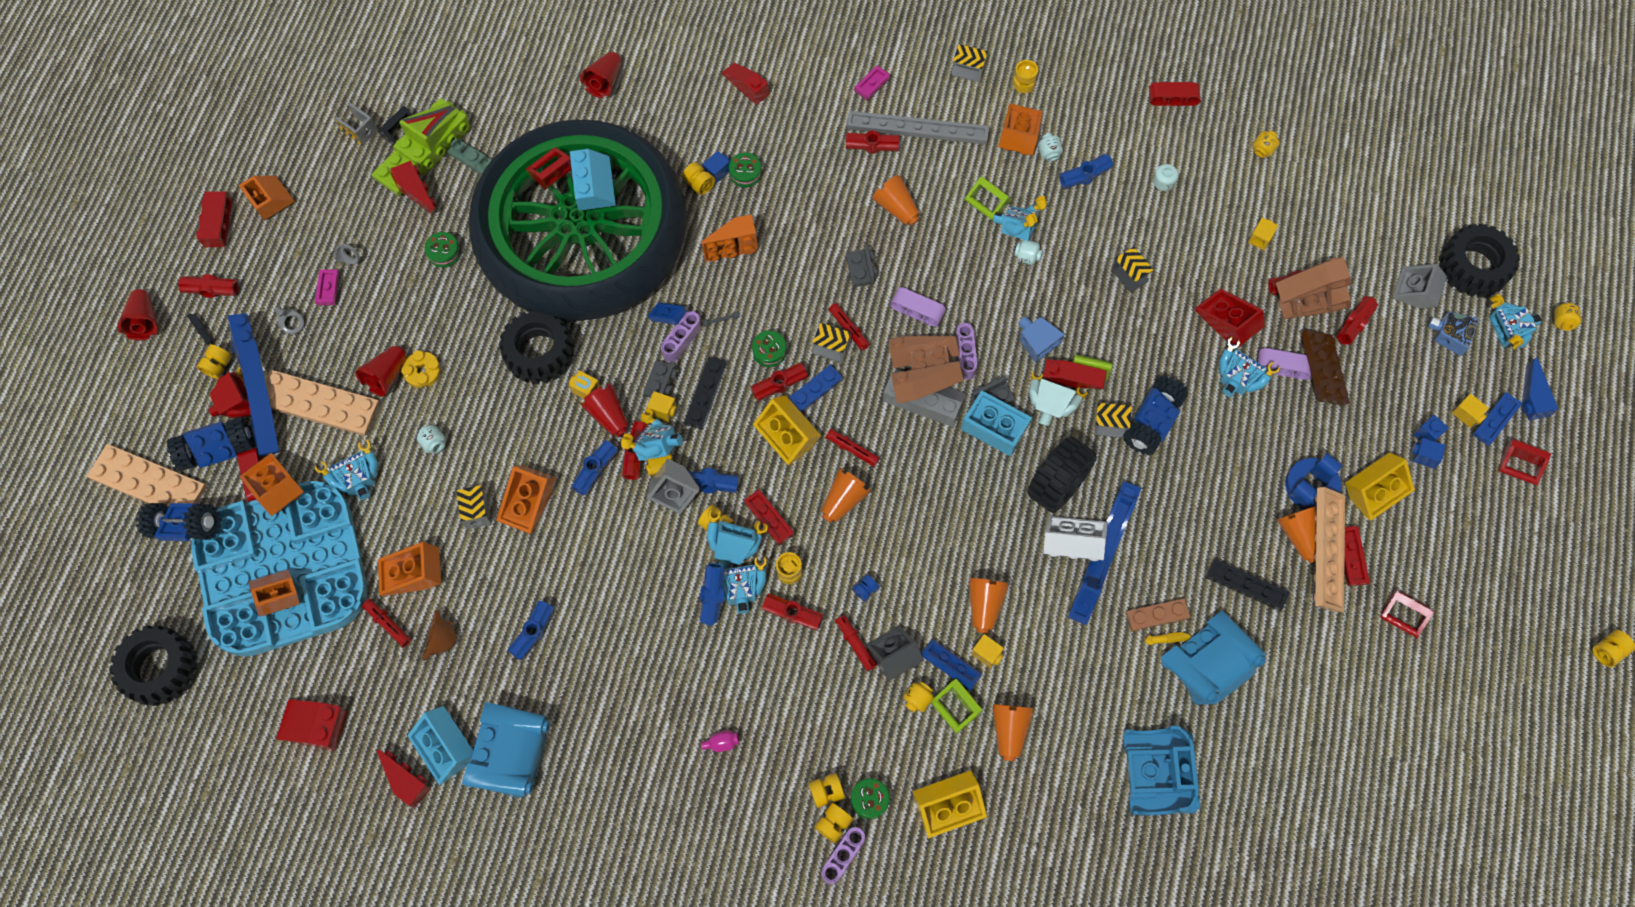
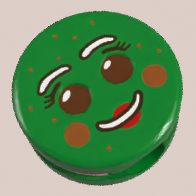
(745, 170)
(442, 249)
(769, 348)
(870, 798)

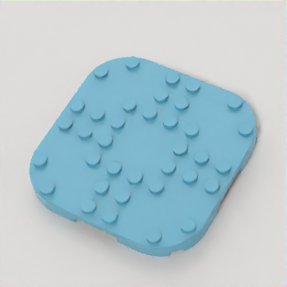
(310, 539)

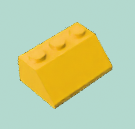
(786, 429)
(1380, 485)
(949, 804)

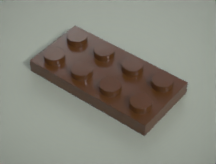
(1325, 368)

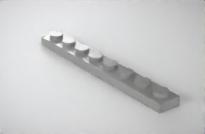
(918, 127)

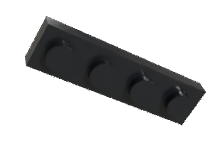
(705, 393)
(1247, 585)

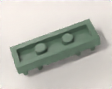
(469, 156)

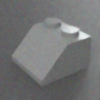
(1420, 285)
(672, 487)

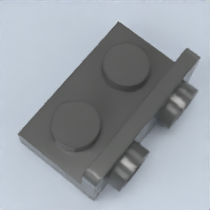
(861, 268)
(661, 378)
(997, 389)

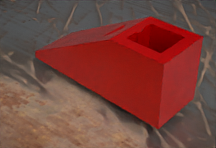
(409, 183)
(402, 782)

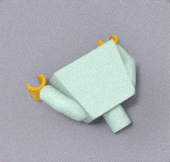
(1053, 399)

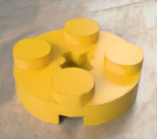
(422, 379)

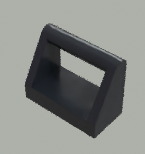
(391, 123)

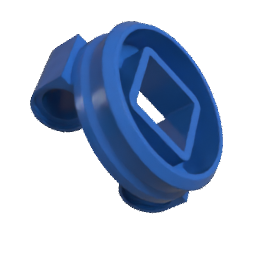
(1323, 469)

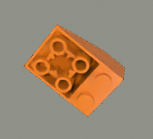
(731, 239)

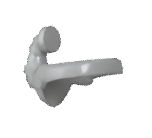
(341, 256)
(283, 314)

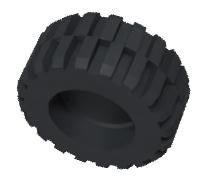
(1491, 244)
(542, 367)
(1061, 474)
(133, 652)

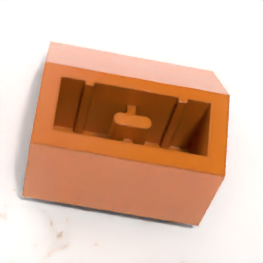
(266, 195)
(273, 593)

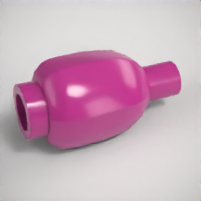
(721, 741)

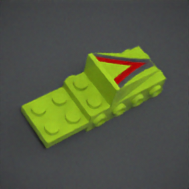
(425, 140)

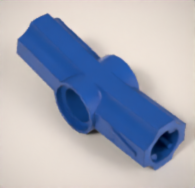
(1078, 175)
(587, 477)
(710, 481)
(711, 593)
(524, 641)

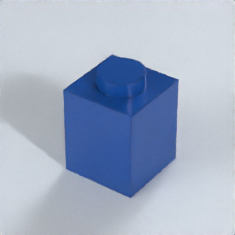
(717, 166)
(1431, 429)
(1428, 453)

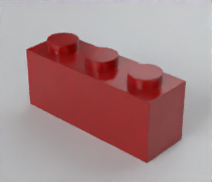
(214, 219)

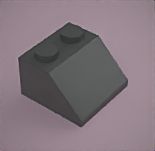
(895, 652)

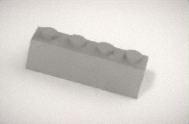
(939, 406)

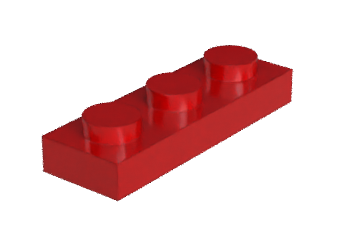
(767, 514)
(1354, 559)

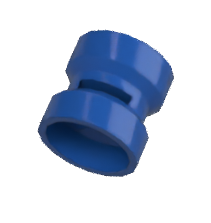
(865, 588)

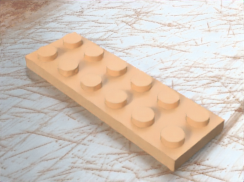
(320, 403)
(144, 478)
(1330, 550)

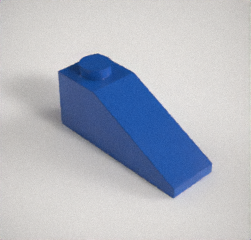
(1537, 396)

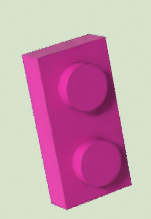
(872, 82)
(327, 287)

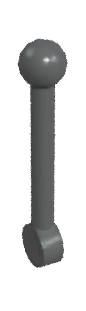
(735, 315)

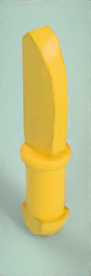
(1167, 638)

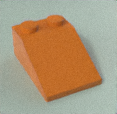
(1020, 129)
(271, 484)
(525, 498)
(409, 570)

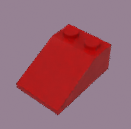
(1231, 316)
(312, 724)

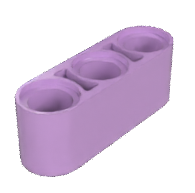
(918, 306)
(967, 343)
(680, 344)
(1291, 364)
(844, 845)

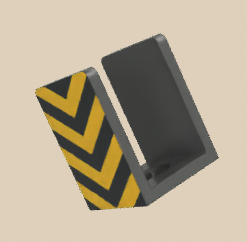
(1131, 269)

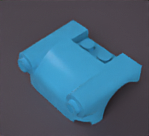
(1215, 660)
(507, 751)
(1161, 772)

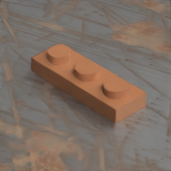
(1157, 615)

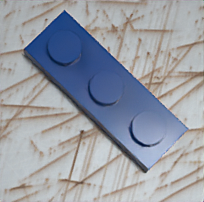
(815, 388)
(1497, 419)
(951, 664)

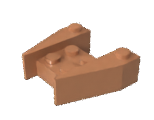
(1316, 290)
(929, 365)

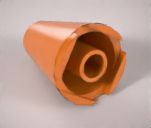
(897, 200)
(843, 496)
(1301, 532)
(986, 602)
(1011, 729)

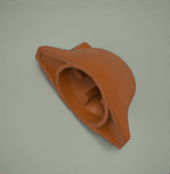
(441, 636)

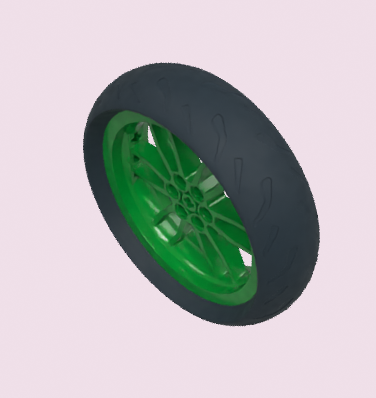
(600, 292)

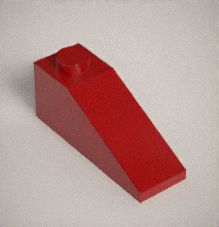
(748, 82)
(1074, 375)

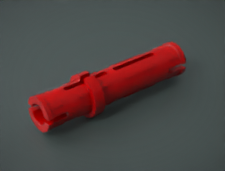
(848, 325)
(845, 443)
(370, 607)
(851, 635)

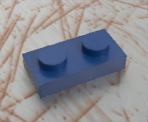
(667, 313)

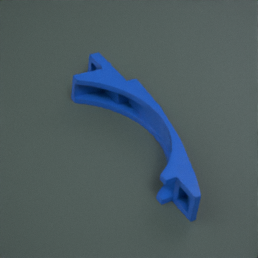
(249, 360)
(1097, 570)

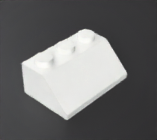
(1075, 538)

